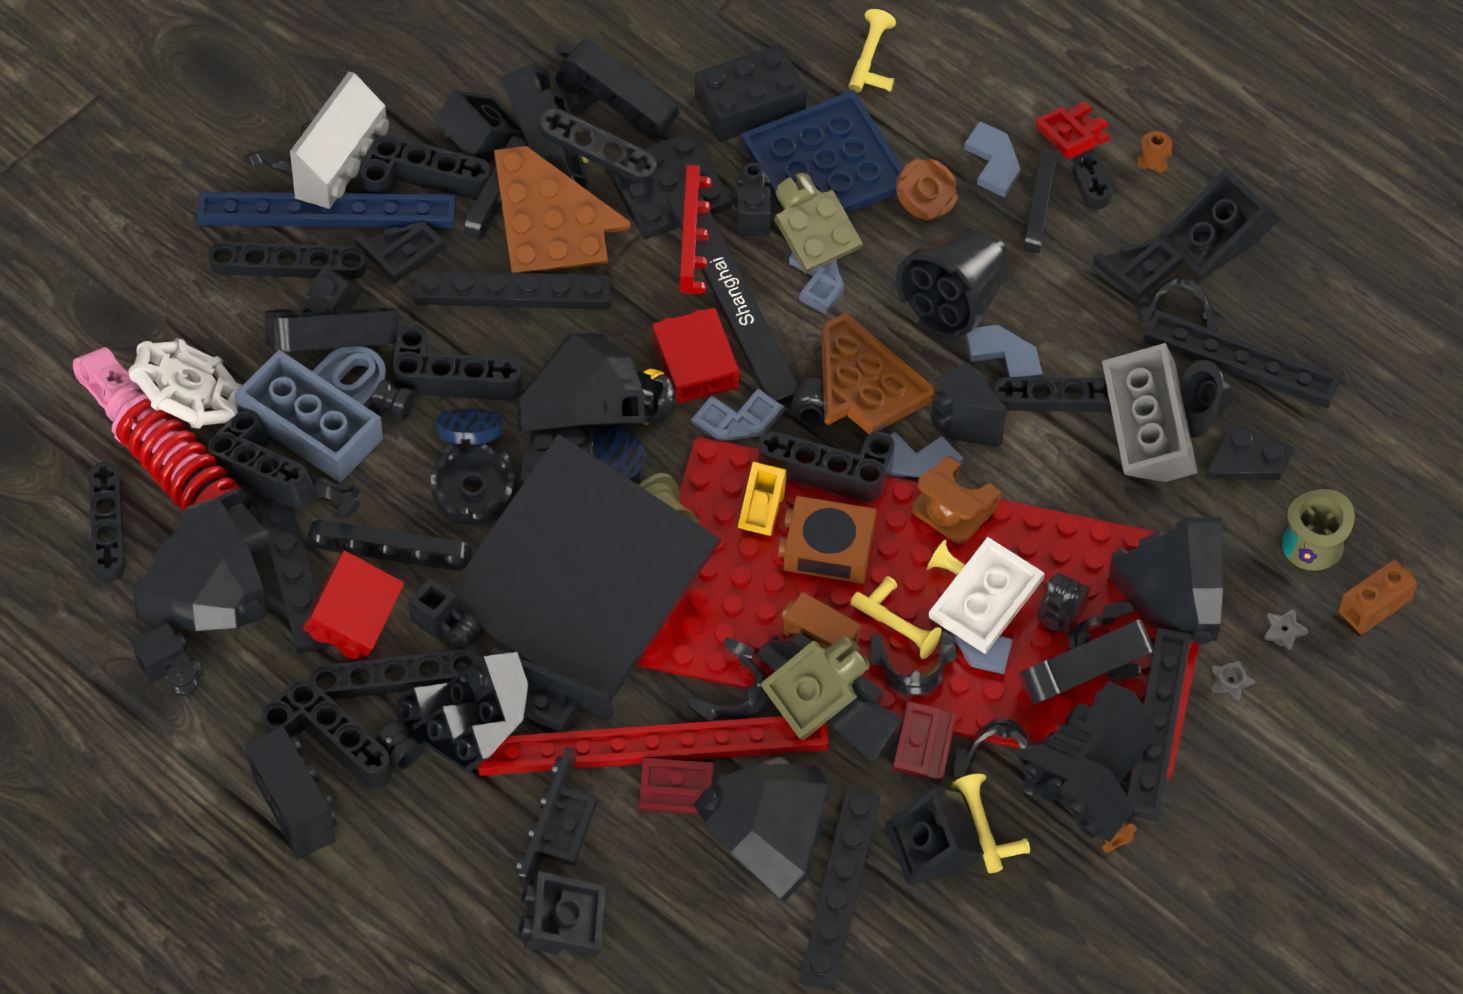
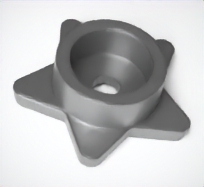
(1281, 637)
(1232, 671)

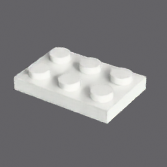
(986, 595)

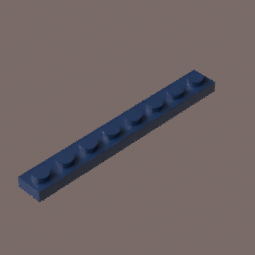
(347, 211)

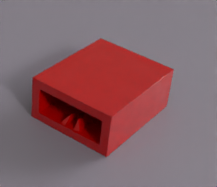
(696, 355)
(353, 606)

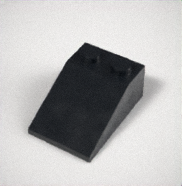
(1219, 224)

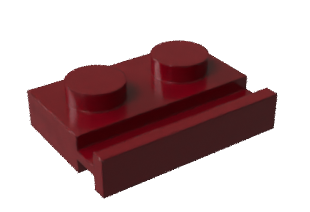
(924, 741)
(673, 785)

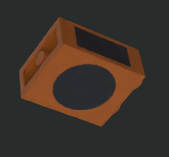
(828, 539)

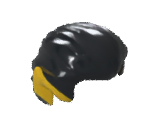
(658, 395)

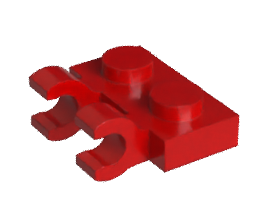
(1072, 130)

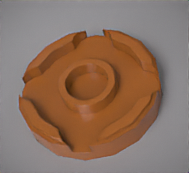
(926, 189)

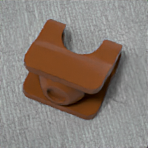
(949, 506)

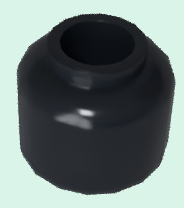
(809, 402)

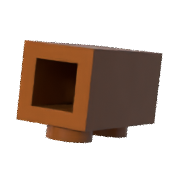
(1378, 596)
(817, 622)

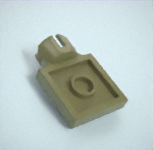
(814, 223)
(816, 684)

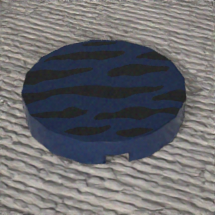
(472, 424)
(621, 452)

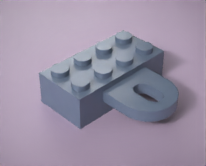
(317, 412)

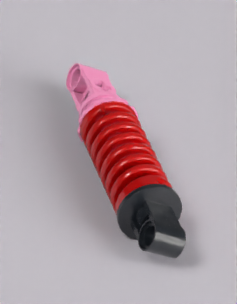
(166, 446)

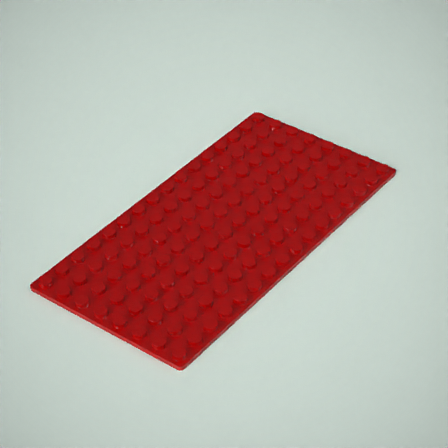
(746, 591)

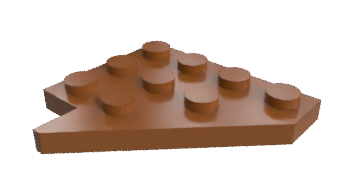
(550, 216)
(866, 378)

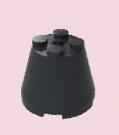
(953, 281)

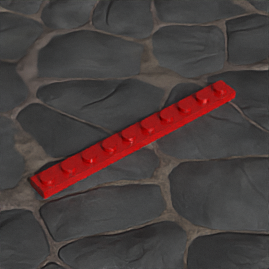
(667, 742)

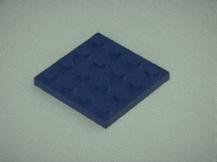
(832, 145)

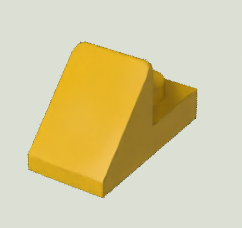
(762, 498)

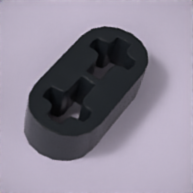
(1086, 182)

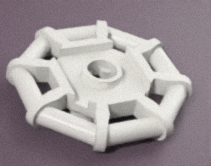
(187, 381)

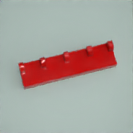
(691, 233)

